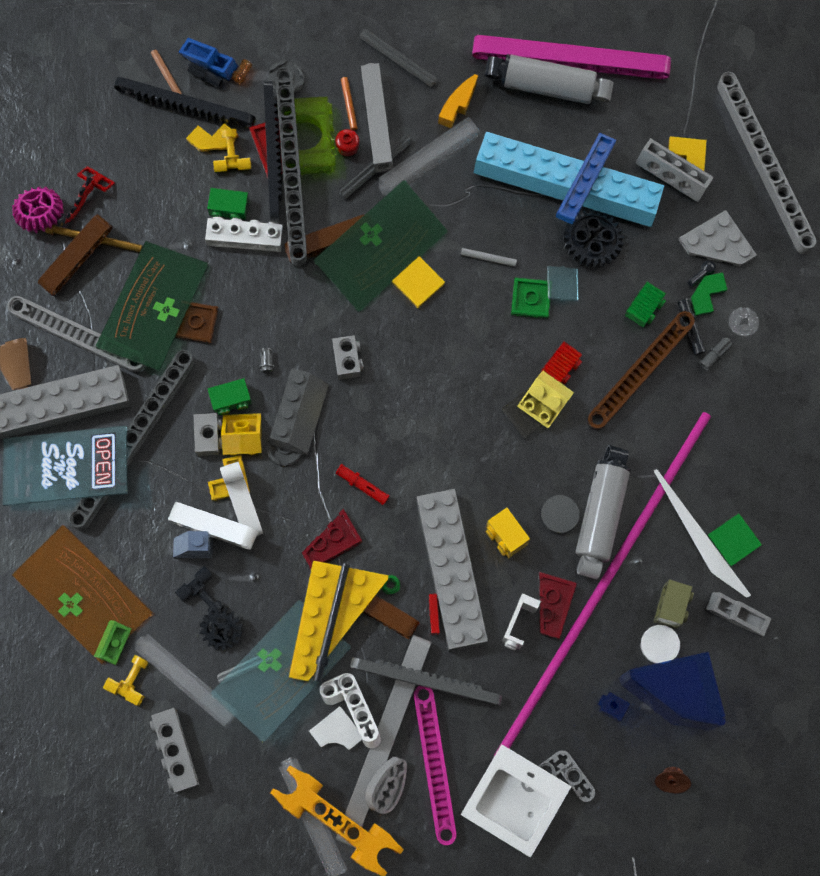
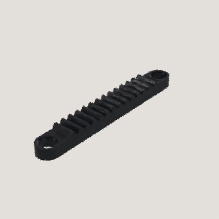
(184, 102)
(273, 151)

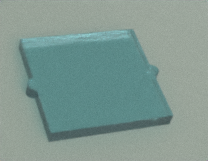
(562, 283)

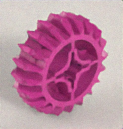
(35, 204)

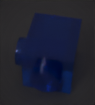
(613, 706)

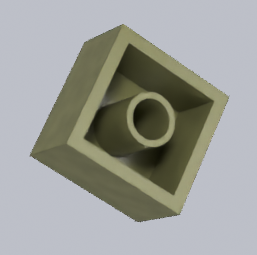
(673, 604)

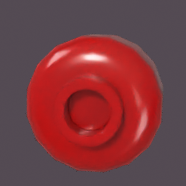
(347, 142)

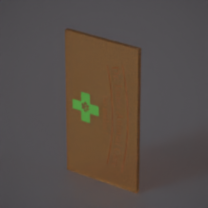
(79, 589)

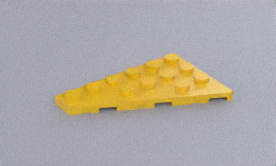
(358, 592)

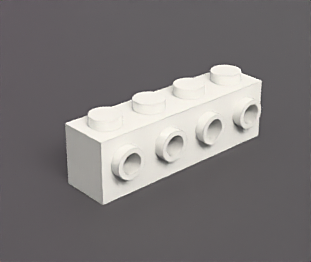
(244, 234)

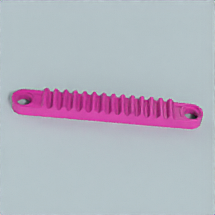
(434, 765)

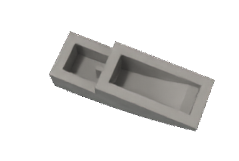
(738, 613)

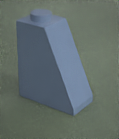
(193, 545)

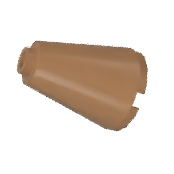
(15, 363)

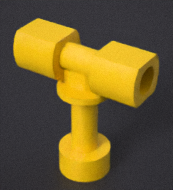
(231, 161)
(125, 687)

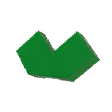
(701, 299)

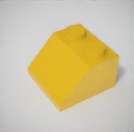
(241, 434)

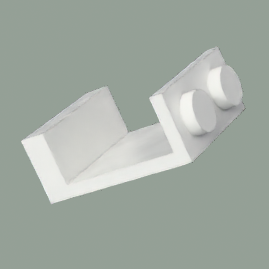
(527, 603)

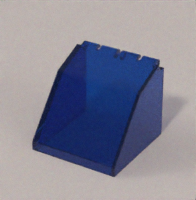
(679, 691)

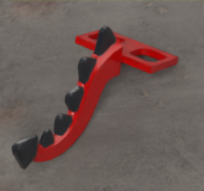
(84, 192)

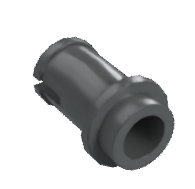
(266, 360)

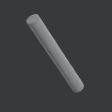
(488, 257)

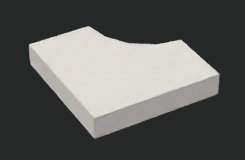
(336, 729)

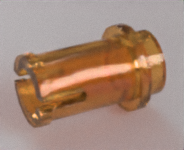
(241, 72)

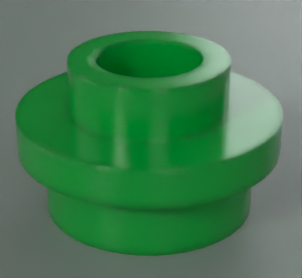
(395, 580)

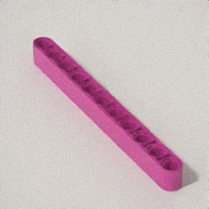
(575, 56)

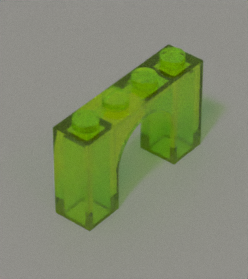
(319, 158)

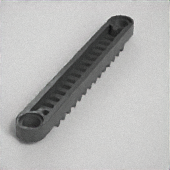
(426, 680)

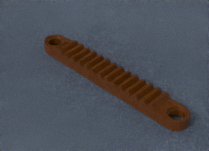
(641, 370)

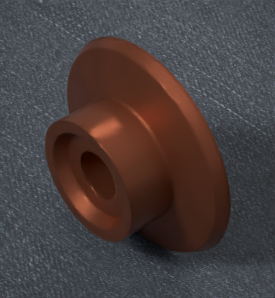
(673, 781)

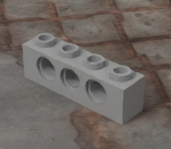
(674, 170)
(188, 778)

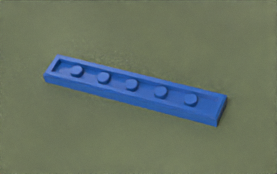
(585, 178)

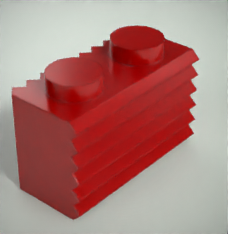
(563, 362)

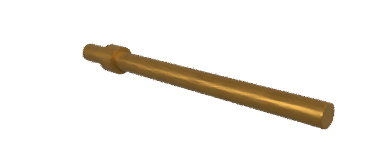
(107, 241)

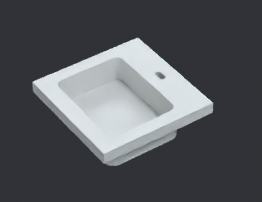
(510, 811)

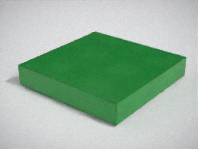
(530, 298)
(734, 540)

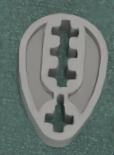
(390, 775)

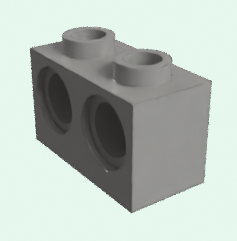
(343, 357)

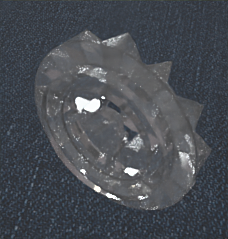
(743, 330)

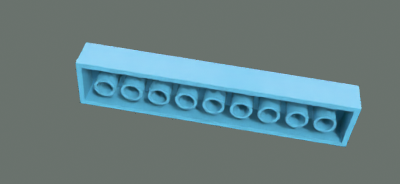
(554, 174)

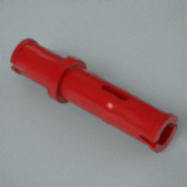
(362, 484)

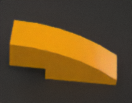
(458, 102)

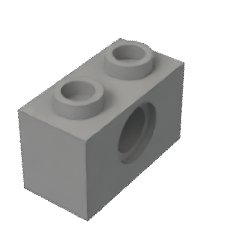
(202, 424)

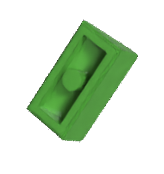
(112, 642)

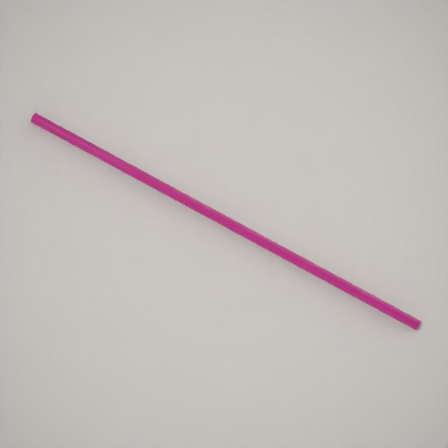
(604, 583)

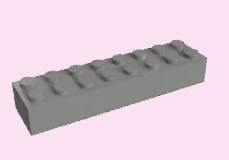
(62, 401)
(451, 570)

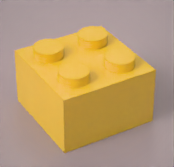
(507, 533)

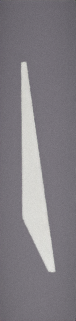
(710, 554)

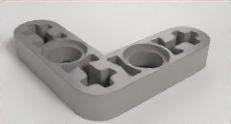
(564, 771)

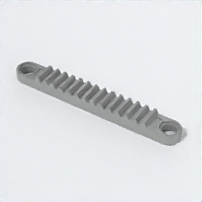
(66, 330)

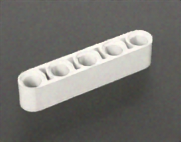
(217, 526)

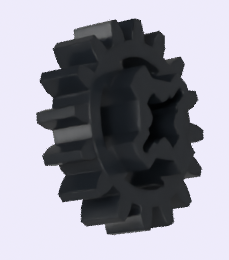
(222, 620)

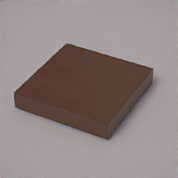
(198, 323)

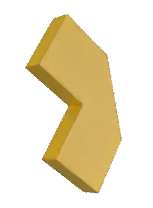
(204, 141)

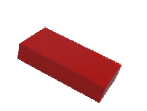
(434, 620)

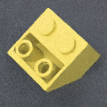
(545, 399)

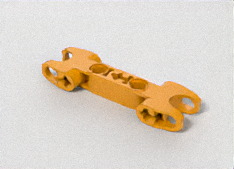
(366, 844)

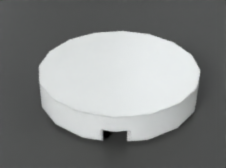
(660, 644)

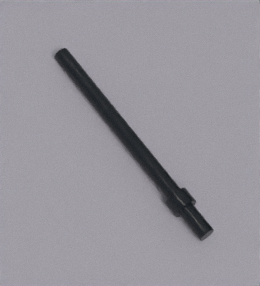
(322, 659)

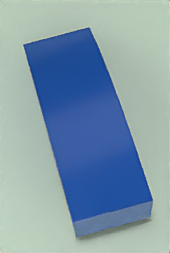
(209, 58)

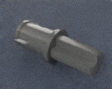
(715, 353)

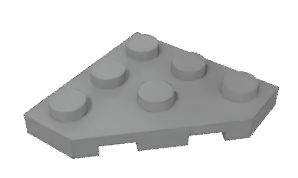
(718, 241)

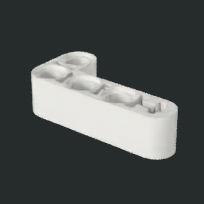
(240, 496)
(357, 711)

